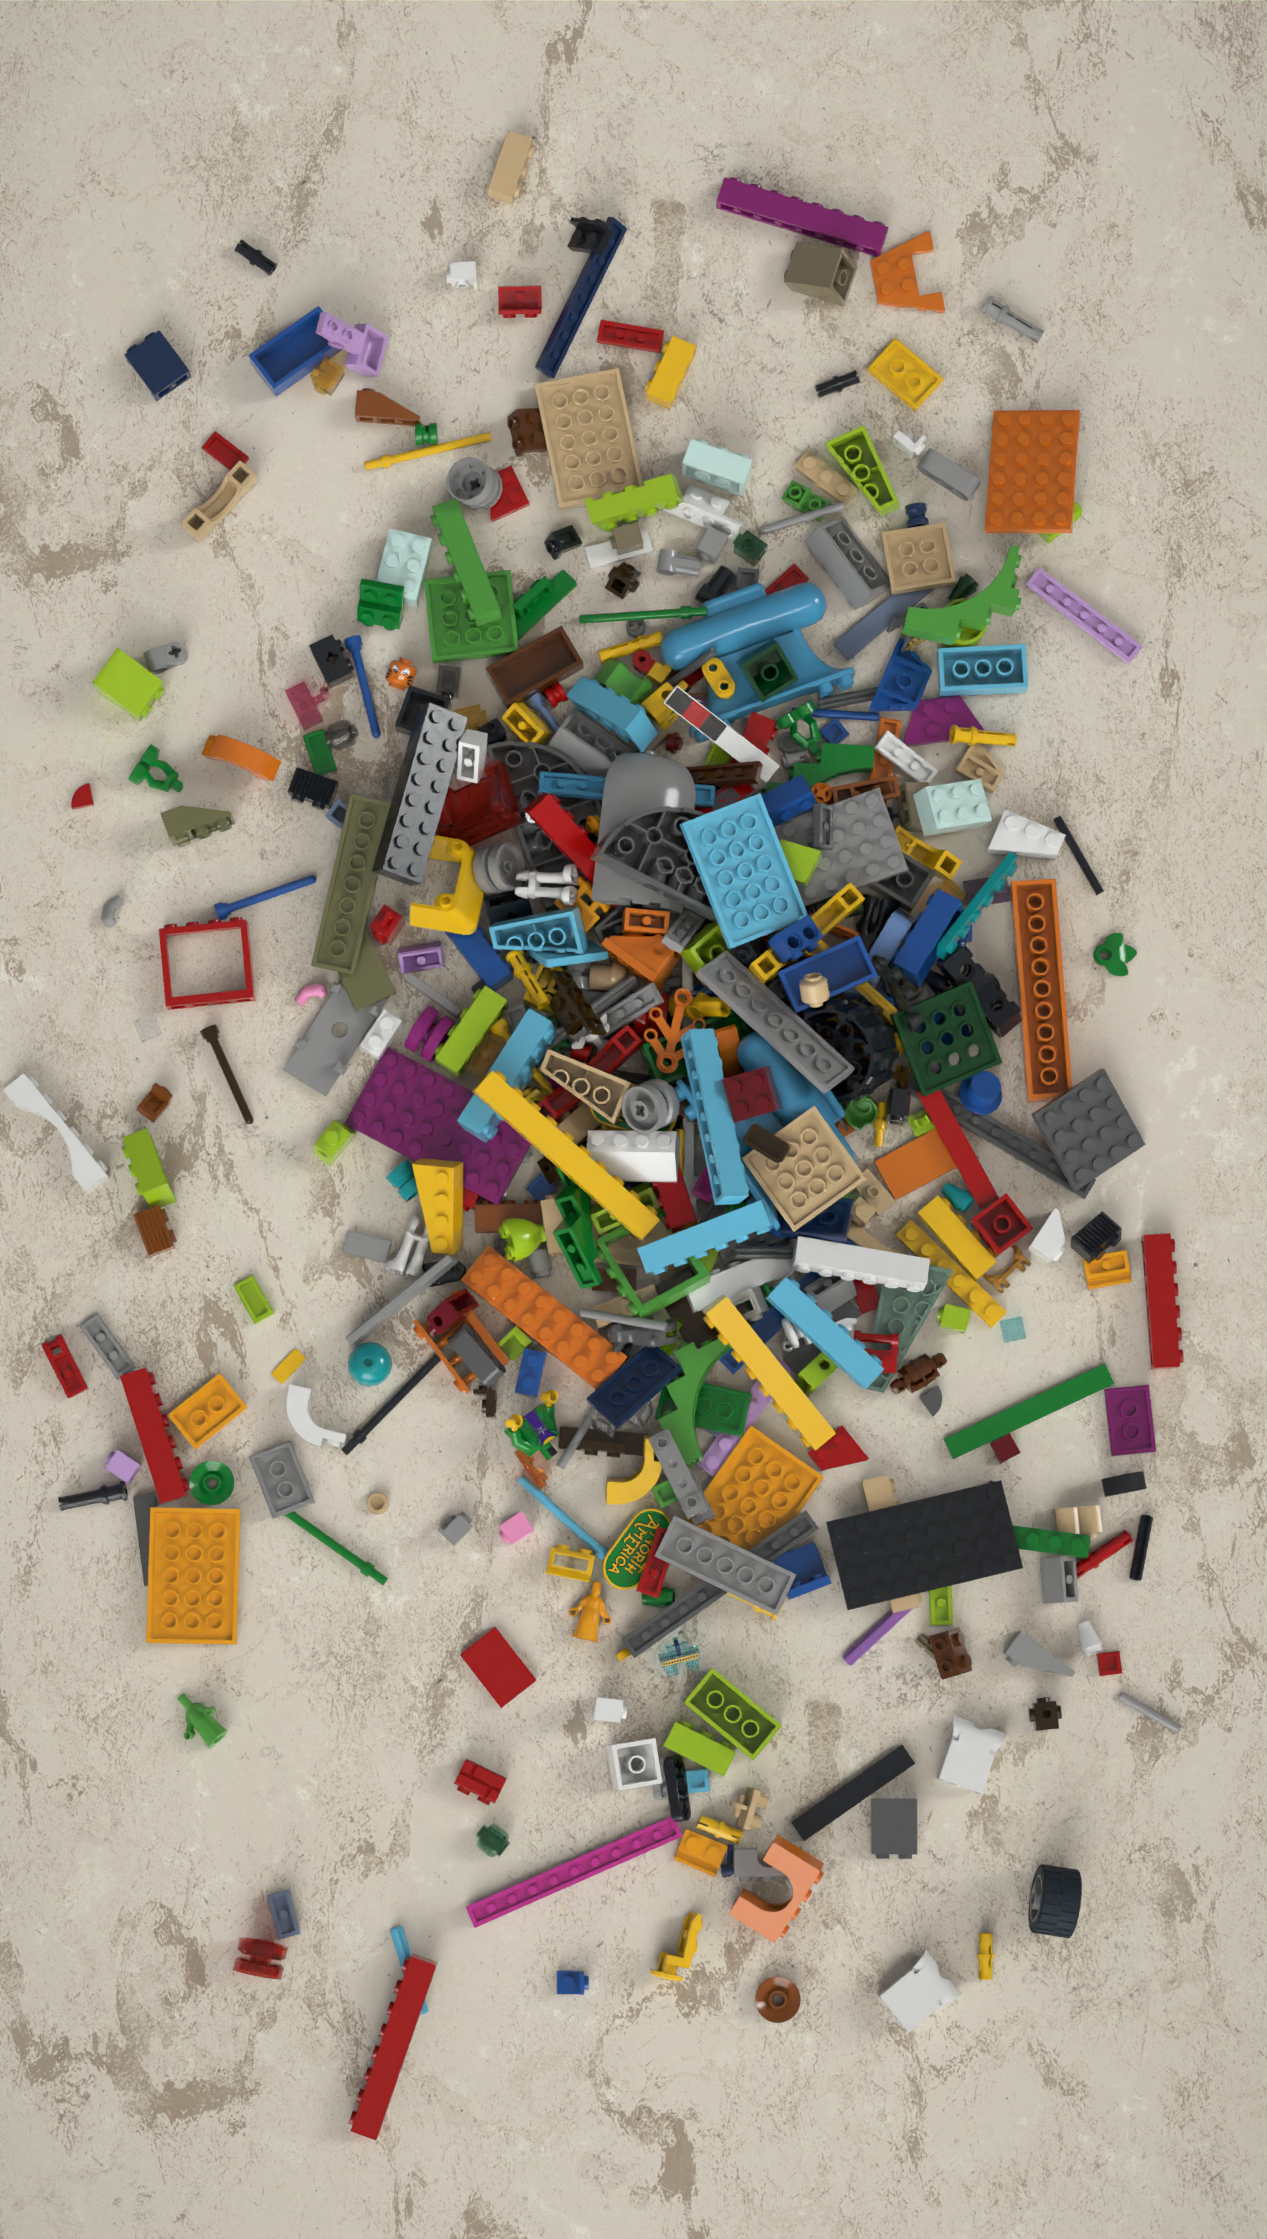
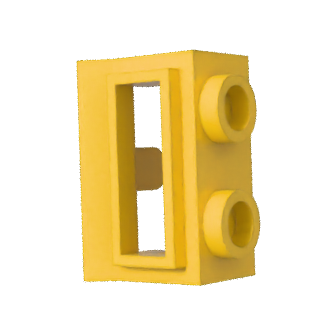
(569, 1572)

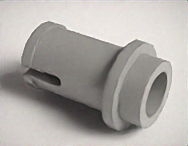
(788, 760)

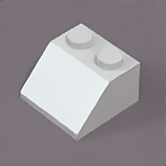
(1049, 1239)
(634, 1764)

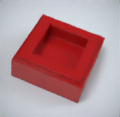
(1109, 1663)

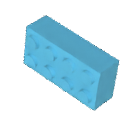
(982, 670)

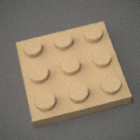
(918, 558)

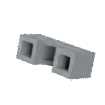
(747, 1866)

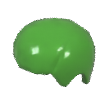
(861, 1112)

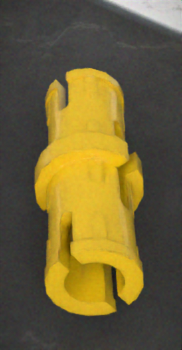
(719, 1829)
(985, 1956)

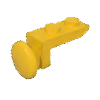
(686, 1949)

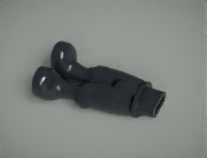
(868, 931)

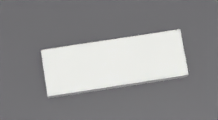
(603, 554)
(905, 758)

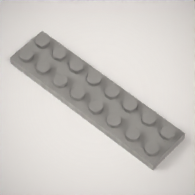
(775, 1022)

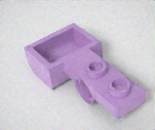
(362, 342)

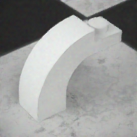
(297, 1407)

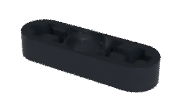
(676, 1779)

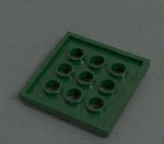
(967, 1065)

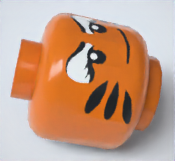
(400, 673)

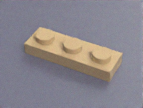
(825, 478)

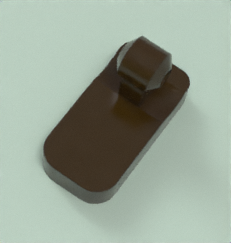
(766, 1143)

